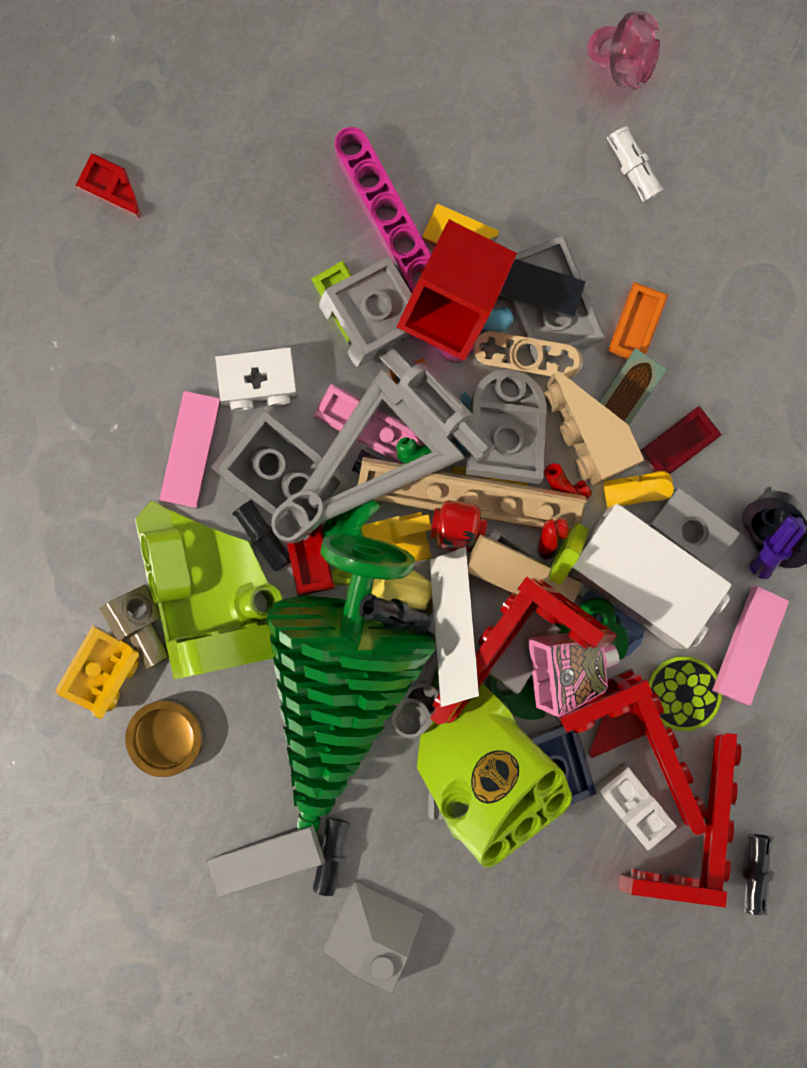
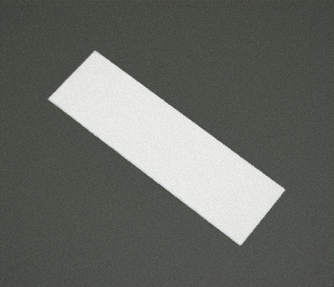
(453, 627)

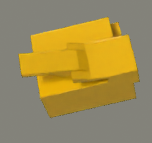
(405, 532)

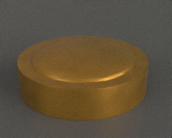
(164, 738)

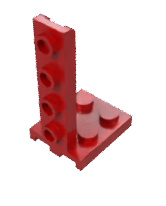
(517, 610)
(620, 694)
(714, 865)

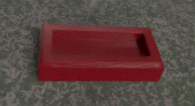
(680, 442)

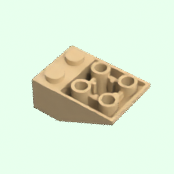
(597, 434)

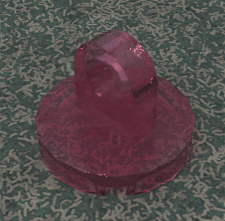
(632, 49)

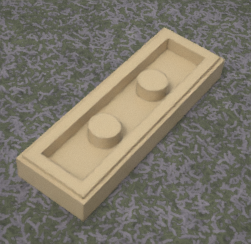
(509, 568)

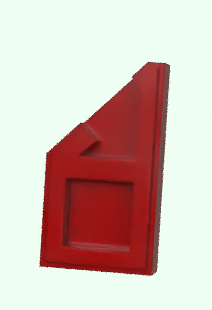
(108, 183)
(616, 732)

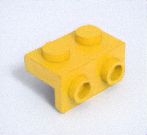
(98, 672)

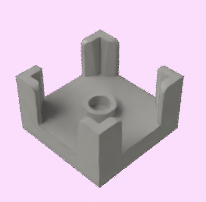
(369, 308)

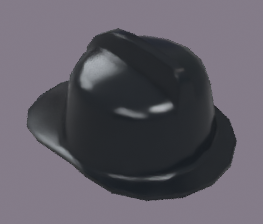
(765, 517)

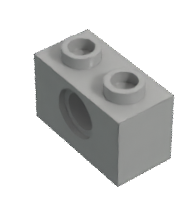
(713, 533)

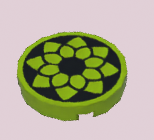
(685, 692)

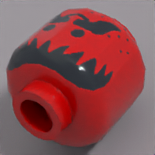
(457, 525)

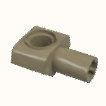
(140, 627)

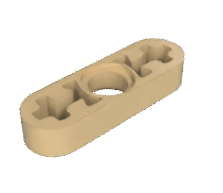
(503, 339)

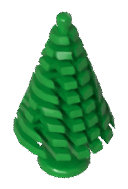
(340, 672)

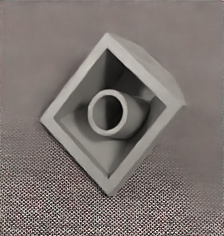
(374, 936)

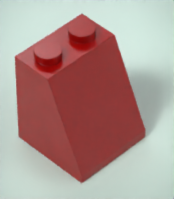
(457, 290)

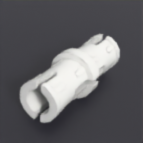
(635, 164)

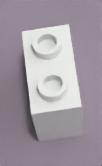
(238, 369)

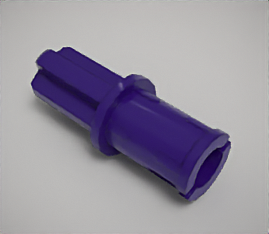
(778, 546)

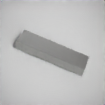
(265, 861)

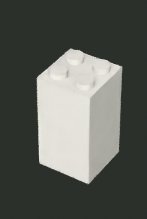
(650, 578)

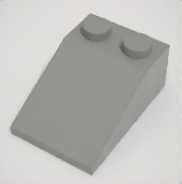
(271, 463)

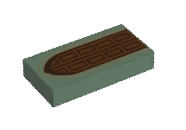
(632, 386)

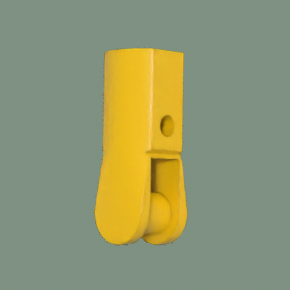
(636, 489)

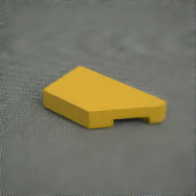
(440, 217)

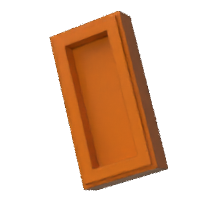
(637, 321)

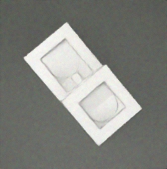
(636, 806)

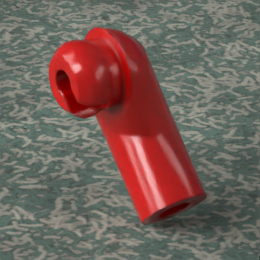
(559, 482)
(550, 533)

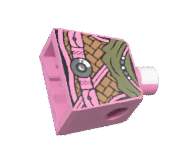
(568, 673)

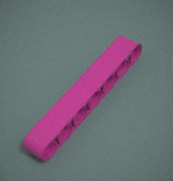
(380, 196)

